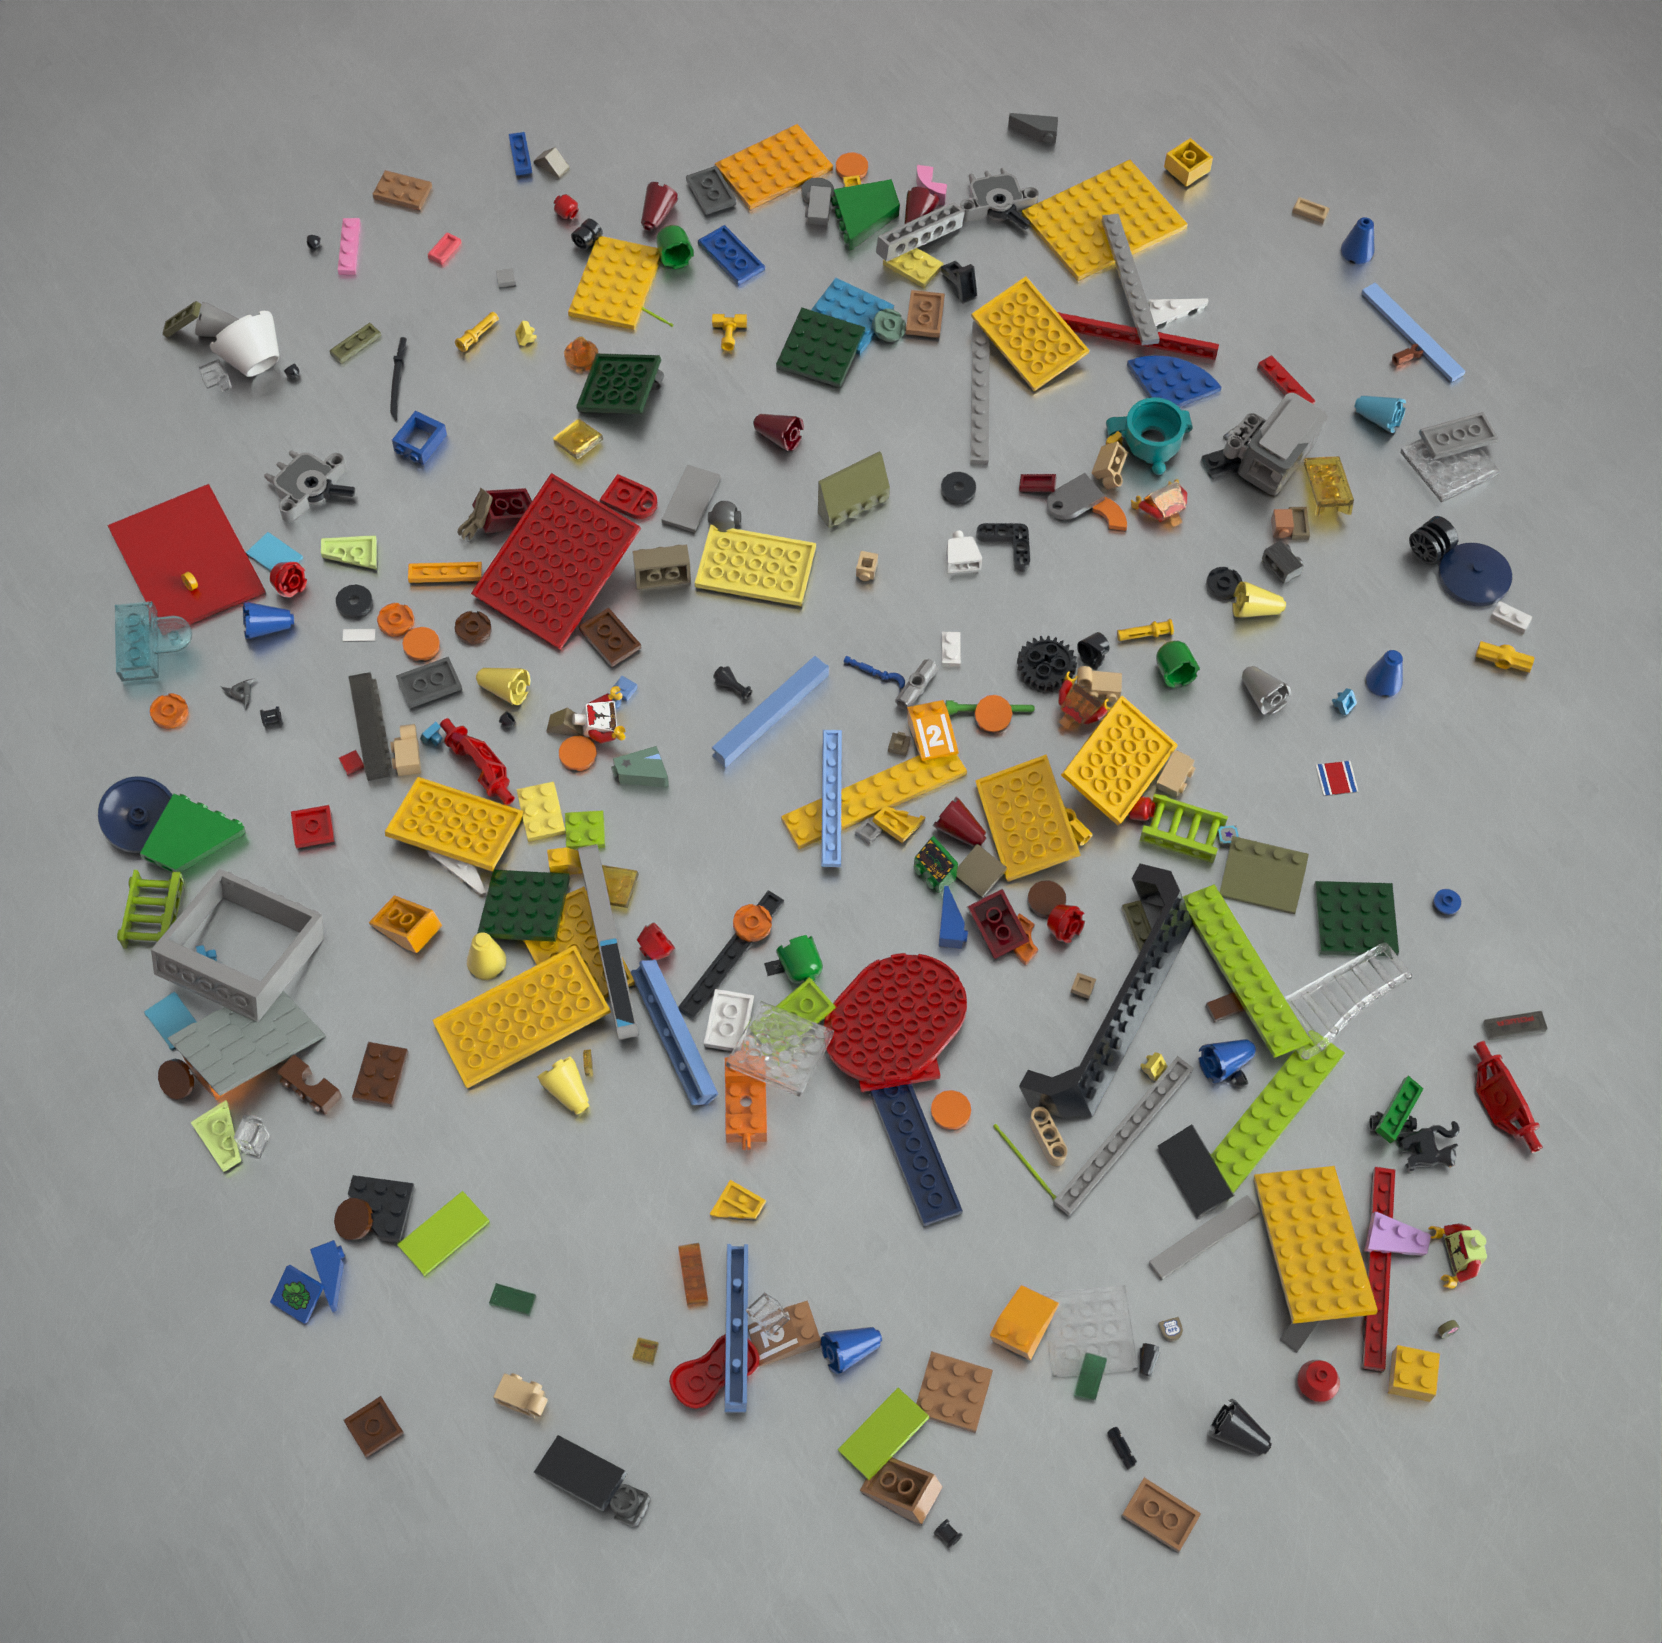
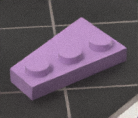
(1394, 1236)

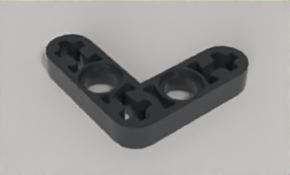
(1011, 536)

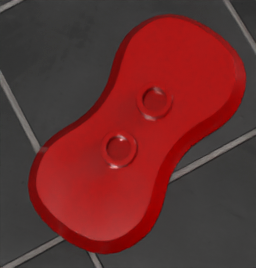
(699, 1380)

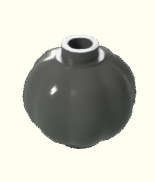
(724, 516)

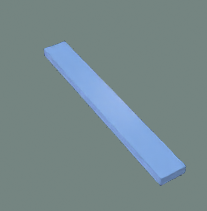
(1413, 332)
(831, 798)

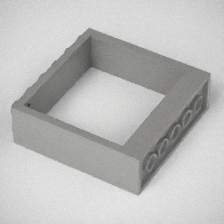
(219, 981)

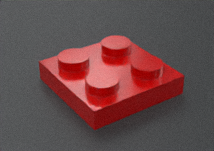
(312, 826)

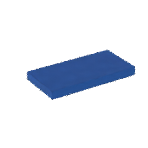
(731, 255)

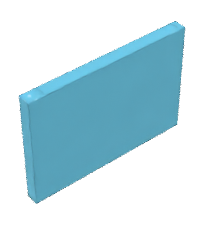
(271, 551)
(169, 1017)

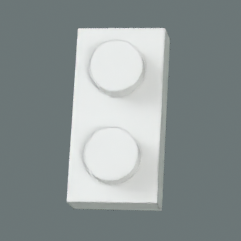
(1511, 617)
(951, 649)

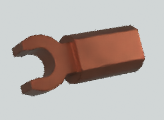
(1406, 355)

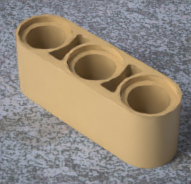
(1052, 1145)

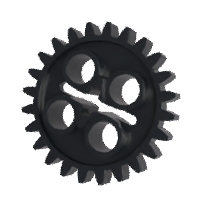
(1046, 662)

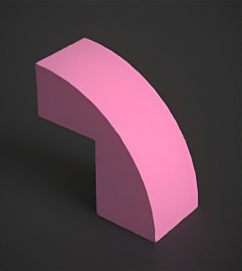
(924, 179)

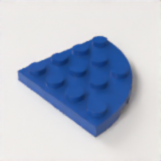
(1173, 379)

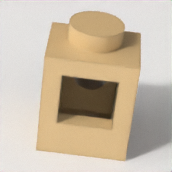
(866, 565)

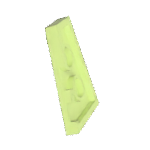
(351, 550)
(218, 1134)

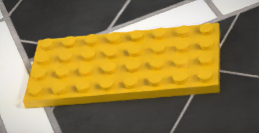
(521, 1016)
(1314, 1245)

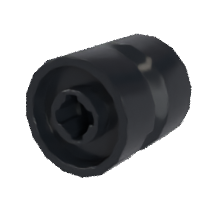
(586, 234)

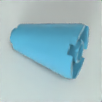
(1382, 411)

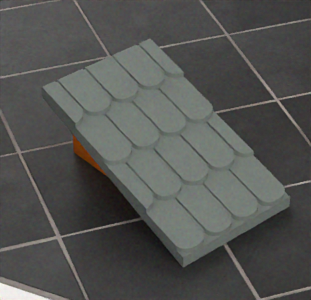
(233, 1048)

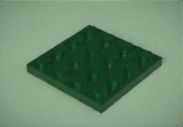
(820, 347)
(618, 383)
(524, 905)
(1355, 917)

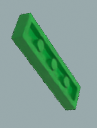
(1399, 1109)

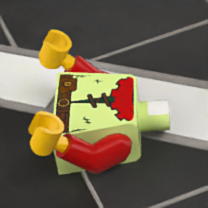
(1465, 1251)

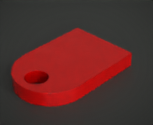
(629, 497)

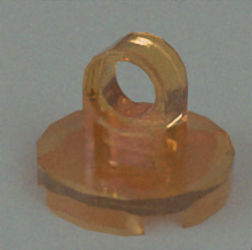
(580, 354)

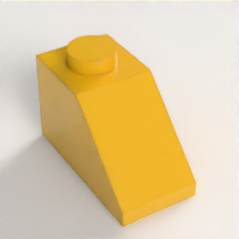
(564, 861)

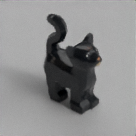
(1426, 1148)

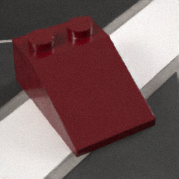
(505, 509)
(998, 923)

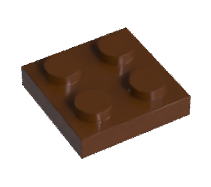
(373, 1426)

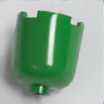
(674, 246)
(1177, 663)
(800, 959)

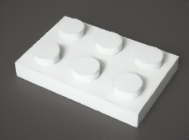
(727, 1019)

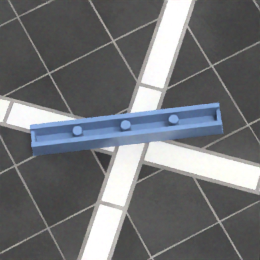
(770, 711)
(674, 1033)
(736, 1328)

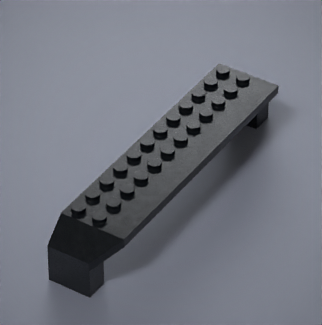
(1083, 1087)

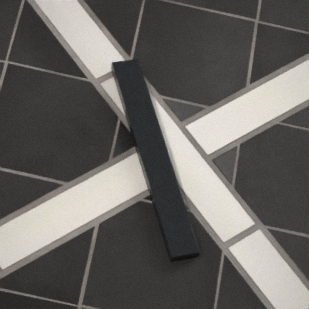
(723, 965)

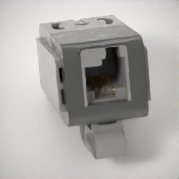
(1275, 443)

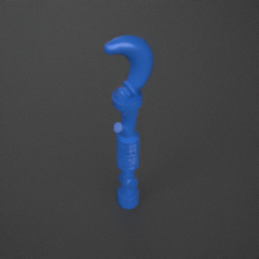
(884, 675)

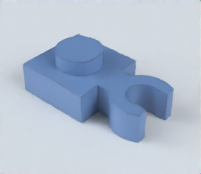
(627, 689)

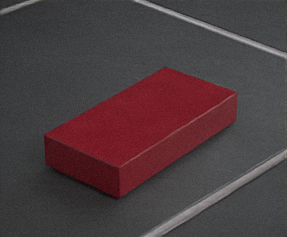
(1037, 483)

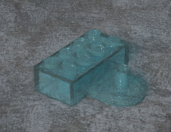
(143, 636)

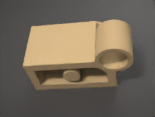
(1109, 465)
(1100, 684)
(406, 751)
(1176, 773)
(520, 1395)

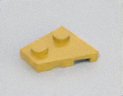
(897, 823)
(737, 1203)

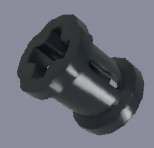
(266, 720)
(948, 1533)

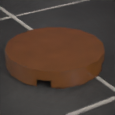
(472, 627)
(1045, 897)
(175, 1079)
(353, 1219)

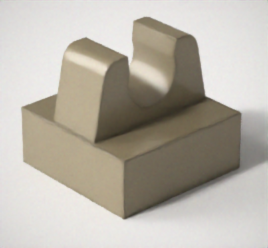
(899, 743)

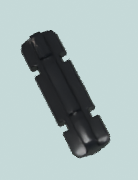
(1122, 1447)

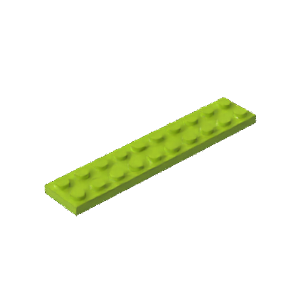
(1245, 972)
(1272, 1112)

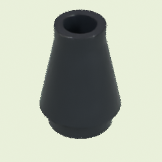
(1148, 1358)

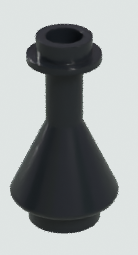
(725, 677)
(1374, 1120)

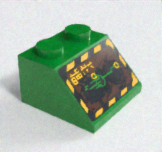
(936, 865)

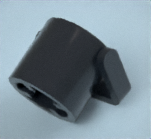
(1093, 648)

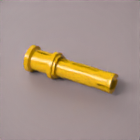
(471, 335)
(1154, 629)

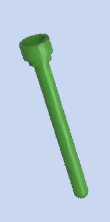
(954, 707)

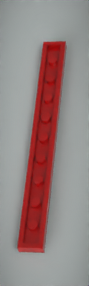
(1130, 335)
(1379, 1276)

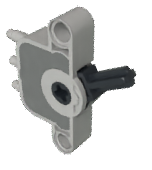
(998, 198)
(308, 482)

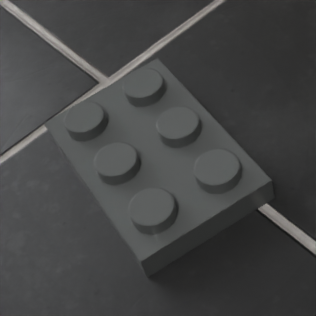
(711, 190)
(429, 682)

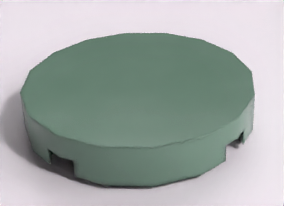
(889, 325)

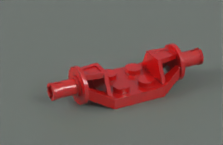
(484, 759)
(1504, 1099)

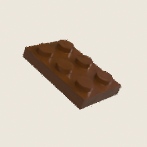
(610, 637)
(380, 1074)

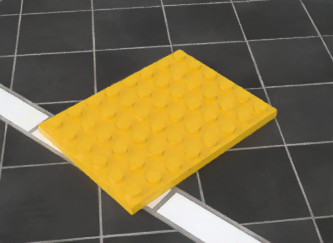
(1073, 218)

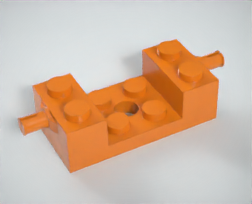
(749, 1122)

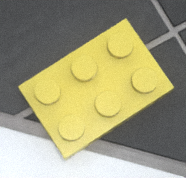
(915, 266)
(541, 811)

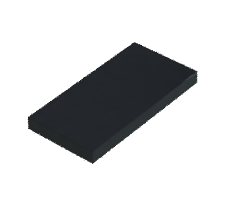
(1195, 1170)
(580, 1473)

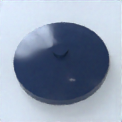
(1475, 574)
(131, 811)

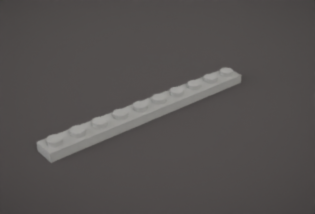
(1130, 279)
(980, 396)
(1123, 1136)

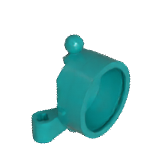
(1153, 415)

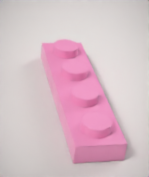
(349, 246)

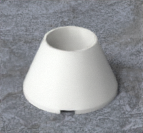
(249, 344)

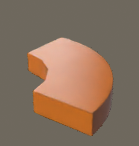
(1112, 513)
(1028, 950)

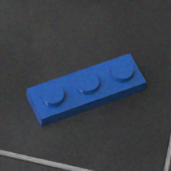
(520, 153)

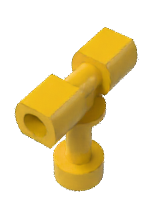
(729, 324)

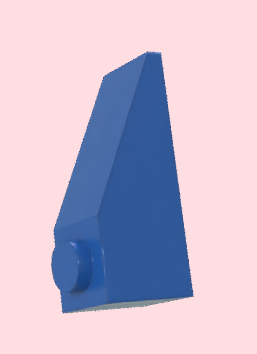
(952, 924)
(330, 1270)

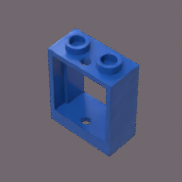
(425, 423)

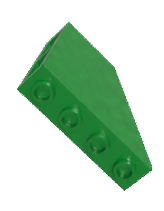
(865, 210)
(188, 834)

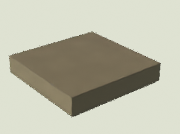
(980, 870)

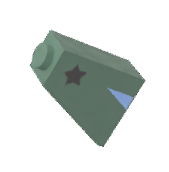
(641, 768)

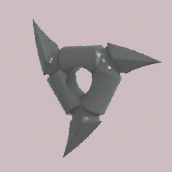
(244, 696)

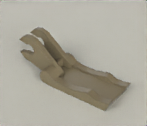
(478, 516)

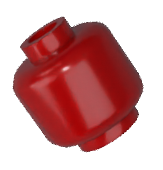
(566, 206)
(1142, 809)

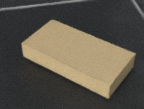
(1310, 210)

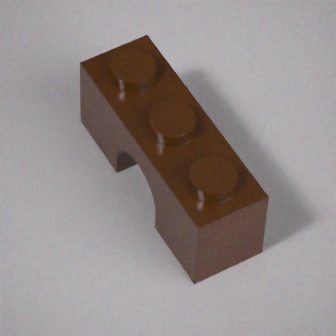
(321, 1096)

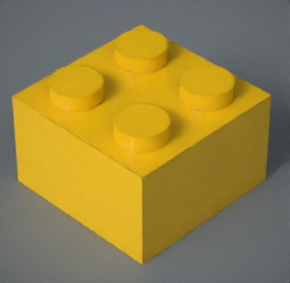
(1188, 162)
(1413, 1373)

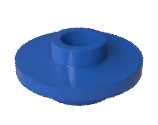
(1447, 901)

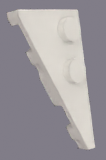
(1170, 309)
(463, 871)

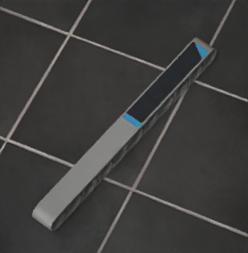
(608, 942)

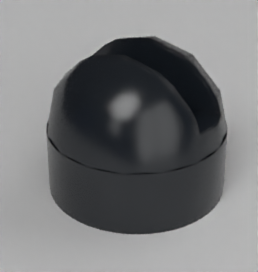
(313, 241)
(291, 370)
(507, 720)
(1240, 1078)

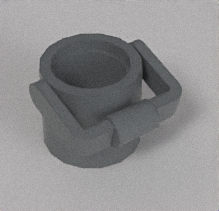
(626, 1505)

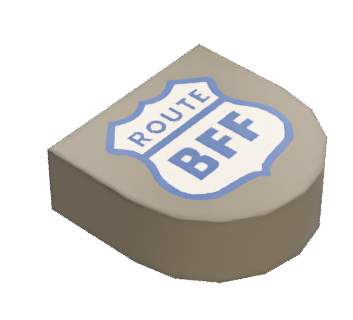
(1171, 1329)

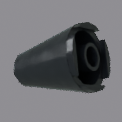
(1239, 1429)

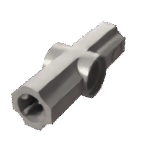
(922, 677)

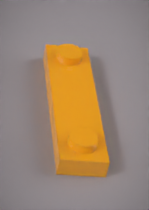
(444, 572)

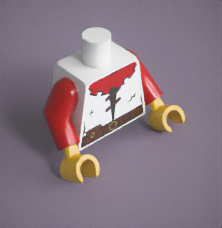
(600, 718)

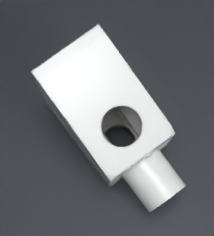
(962, 554)

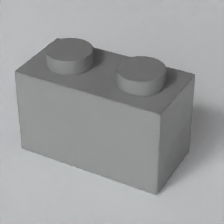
(819, 205)

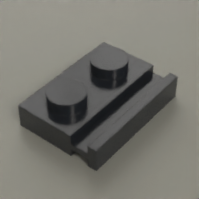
(1219, 465)

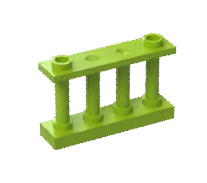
(1175, 843)
(171, 904)

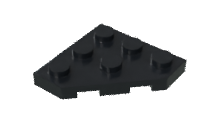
(388, 1202)

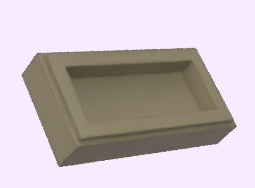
(1301, 524)

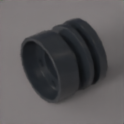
(1433, 539)

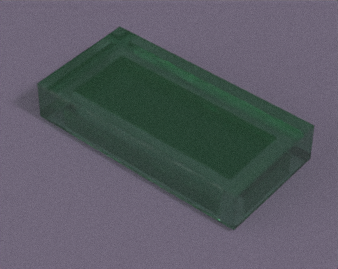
(512, 1299)
(1090, 1376)

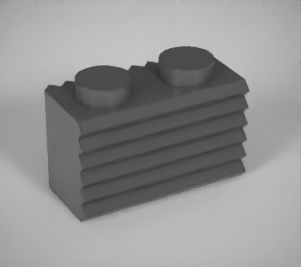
(1282, 561)

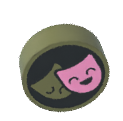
(1448, 1329)

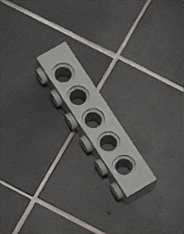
(919, 231)

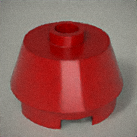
(288, 578)
(1065, 922)
(654, 942)
(1318, 1380)

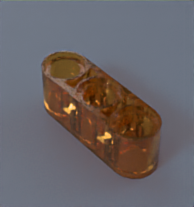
(693, 1273)

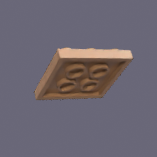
(954, 1391)

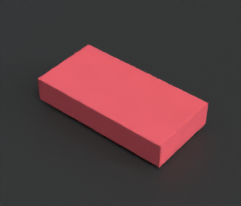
(444, 248)

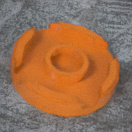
(851, 165)
(395, 619)
(421, 644)
(169, 711)
(993, 713)
(577, 753)
(752, 923)
(950, 1110)

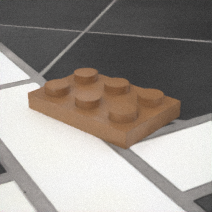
(402, 190)
(925, 313)
(1161, 1515)

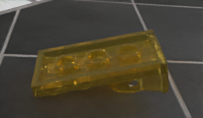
(1329, 484)

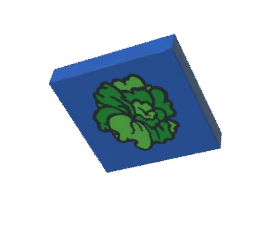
(297, 1294)

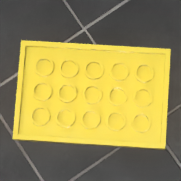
(756, 565)

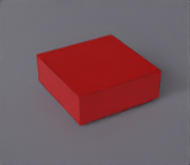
(351, 762)

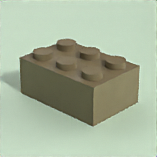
(662, 566)

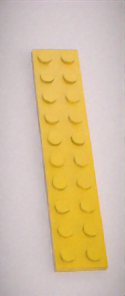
(872, 794)

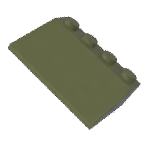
(853, 490)
(1263, 874)

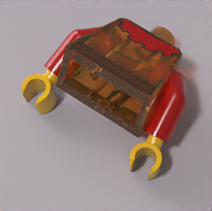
(1164, 503)
(1079, 704)

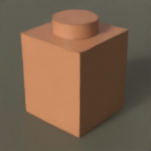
(1282, 523)

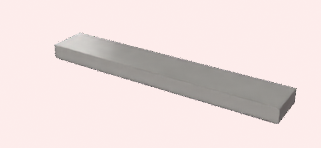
(1204, 1237)

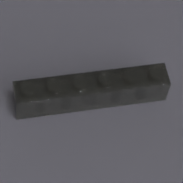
(369, 726)

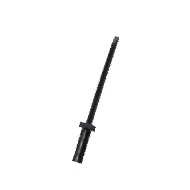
(398, 361)

